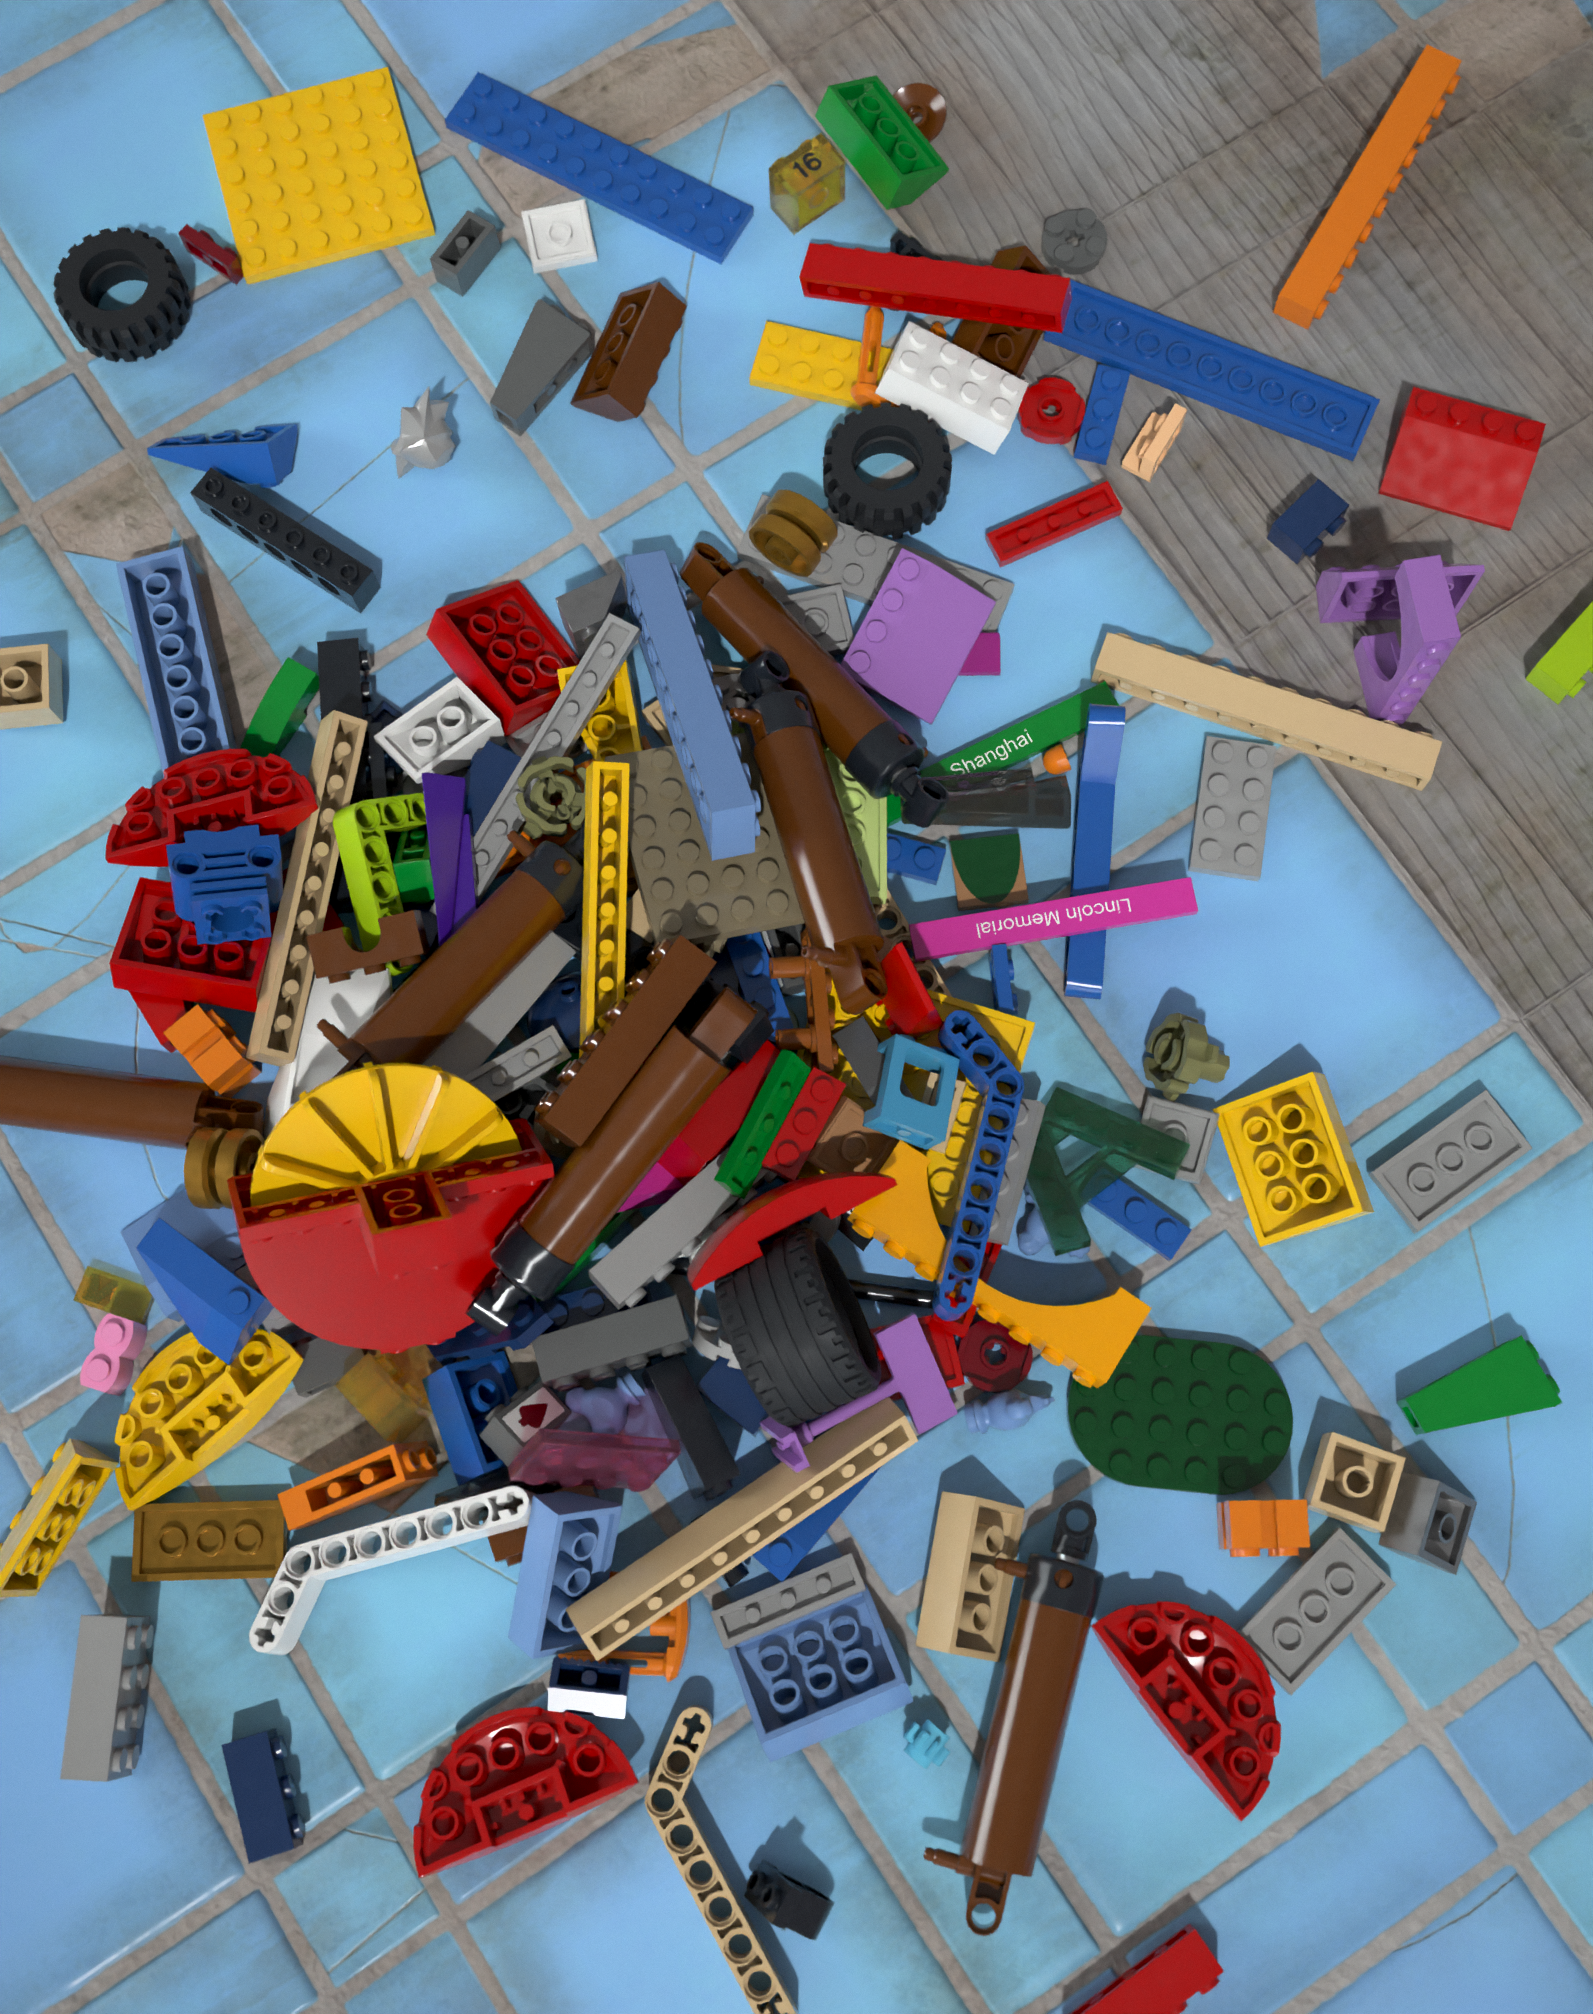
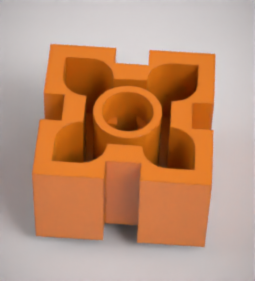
(213, 1050)
(1263, 1524)

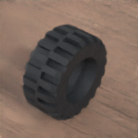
(108, 261)
(893, 432)

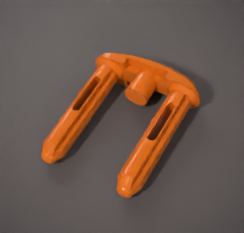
(866, 385)
(668, 1664)

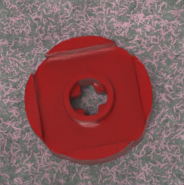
(1049, 429)

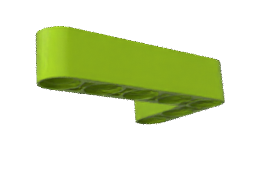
(367, 860)

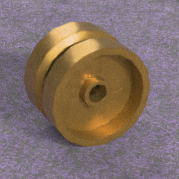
(793, 533)
(214, 1158)

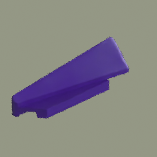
(450, 851)

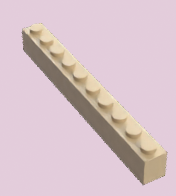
(1267, 711)
(305, 893)
(739, 1528)

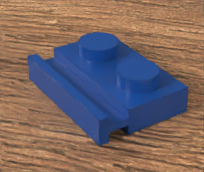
(1001, 975)

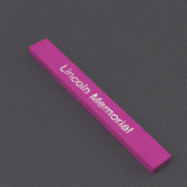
(1053, 919)

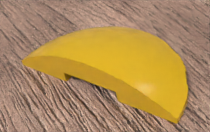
(195, 1409)

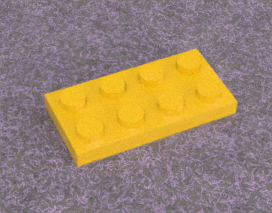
(810, 364)

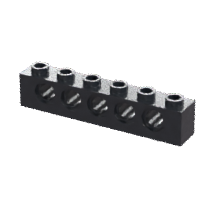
(285, 540)

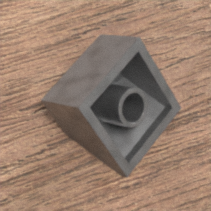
(588, 607)
(1428, 1522)

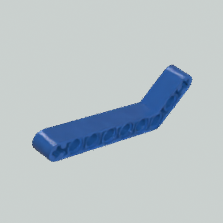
(1093, 842)
(976, 1171)

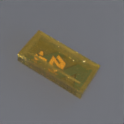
(114, 1295)

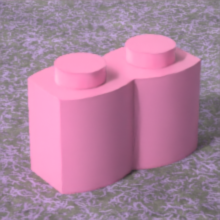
(111, 1362)

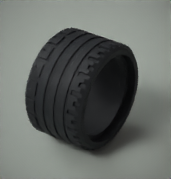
(798, 1329)

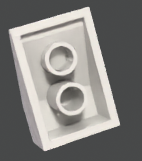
(441, 732)

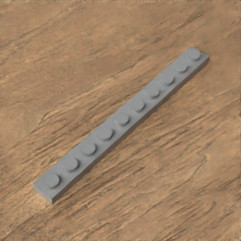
(553, 738)

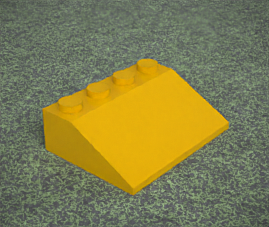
(1292, 1159)
(52, 1517)

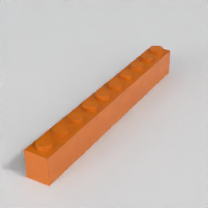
(1367, 187)

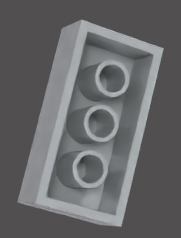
(106, 1697)

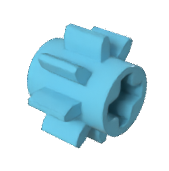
(926, 1744)

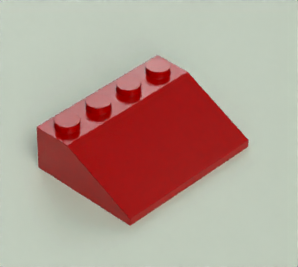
(1461, 458)
(503, 652)
(162, 958)

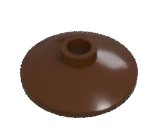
(924, 102)

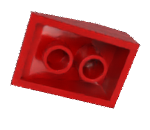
(907, 997)

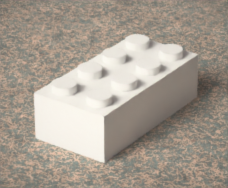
(952, 387)

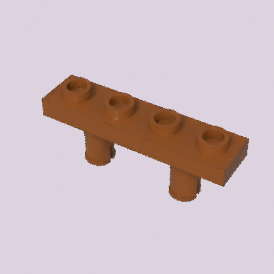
(820, 1018)

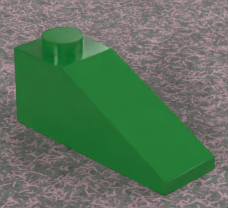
(413, 867)

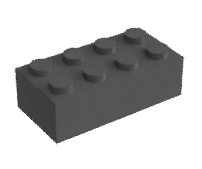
(612, 1343)

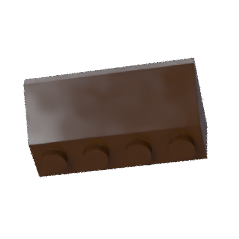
(1003, 344)
(629, 353)

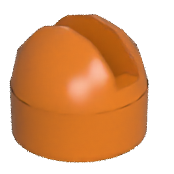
(1056, 761)

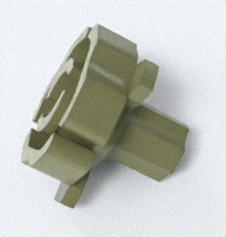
(548, 789)
(1182, 1056)

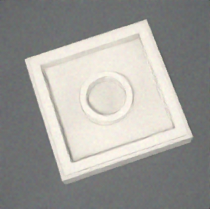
(559, 236)

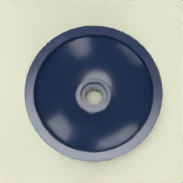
(561, 1008)

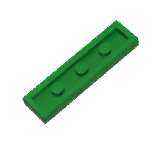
(762, 1124)

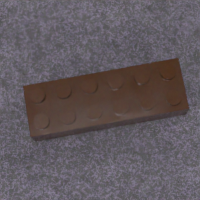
(624, 1041)

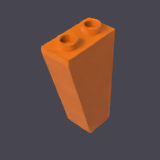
(358, 1483)

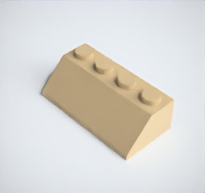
(964, 1593)

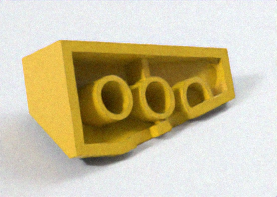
(615, 722)

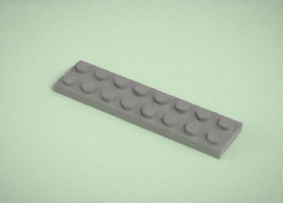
(864, 561)

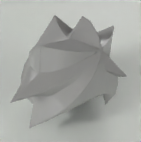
(423, 436)

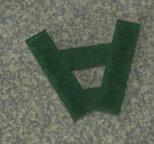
(1122, 1147)

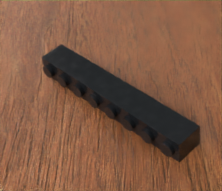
(346, 690)

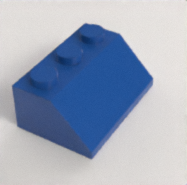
(460, 1402)

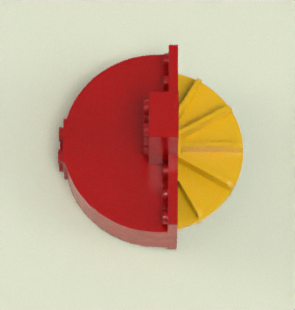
(385, 1204)

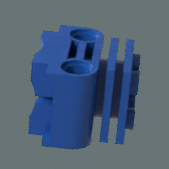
(227, 882)

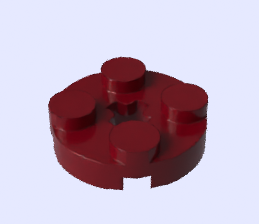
(976, 1365)

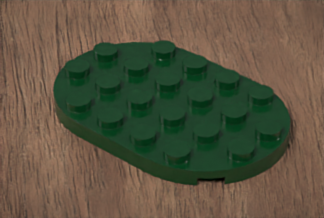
(1184, 1417)

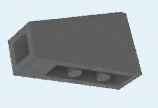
(540, 366)

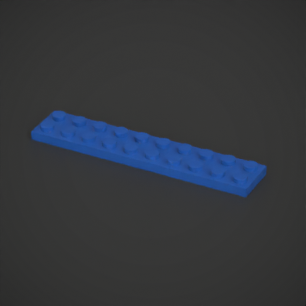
(599, 168)
(1215, 371)

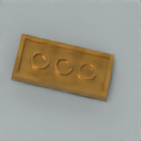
(208, 1541)

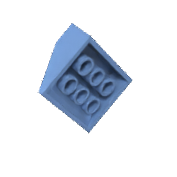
(208, 1228)
(819, 1676)

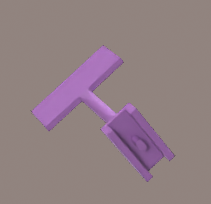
(913, 1376)

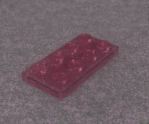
(593, 1459)

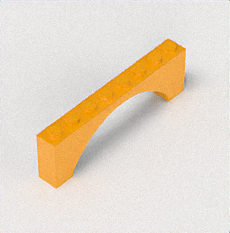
(1080, 1337)

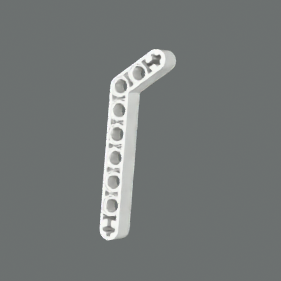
(361, 1557)

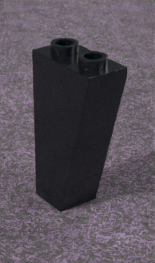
(685, 1417)

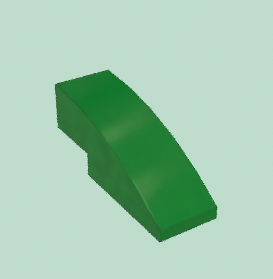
(281, 709)

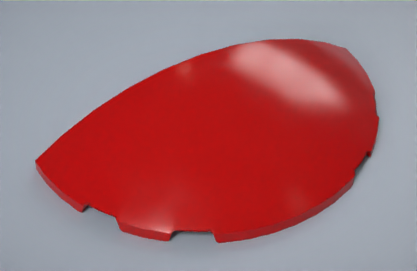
(210, 794)
(738, 1236)
(1201, 1692)
(513, 1782)

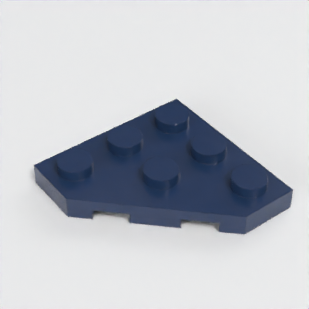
(478, 1342)

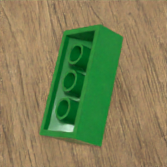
(880, 141)

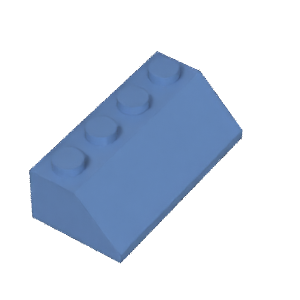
(563, 1559)

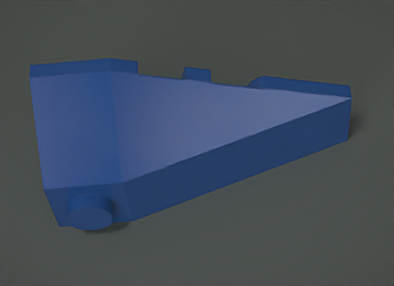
(250, 458)
(209, 1296)
(791, 1547)

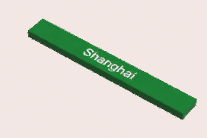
(1017, 741)

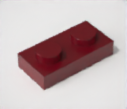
(205, 249)

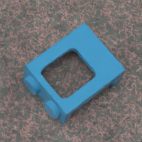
(904, 1116)

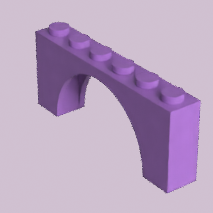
(1398, 677)

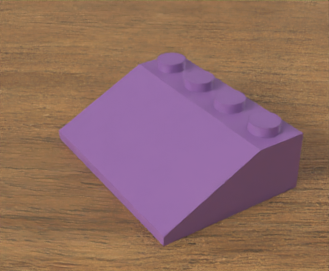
(1373, 593)
(917, 636)

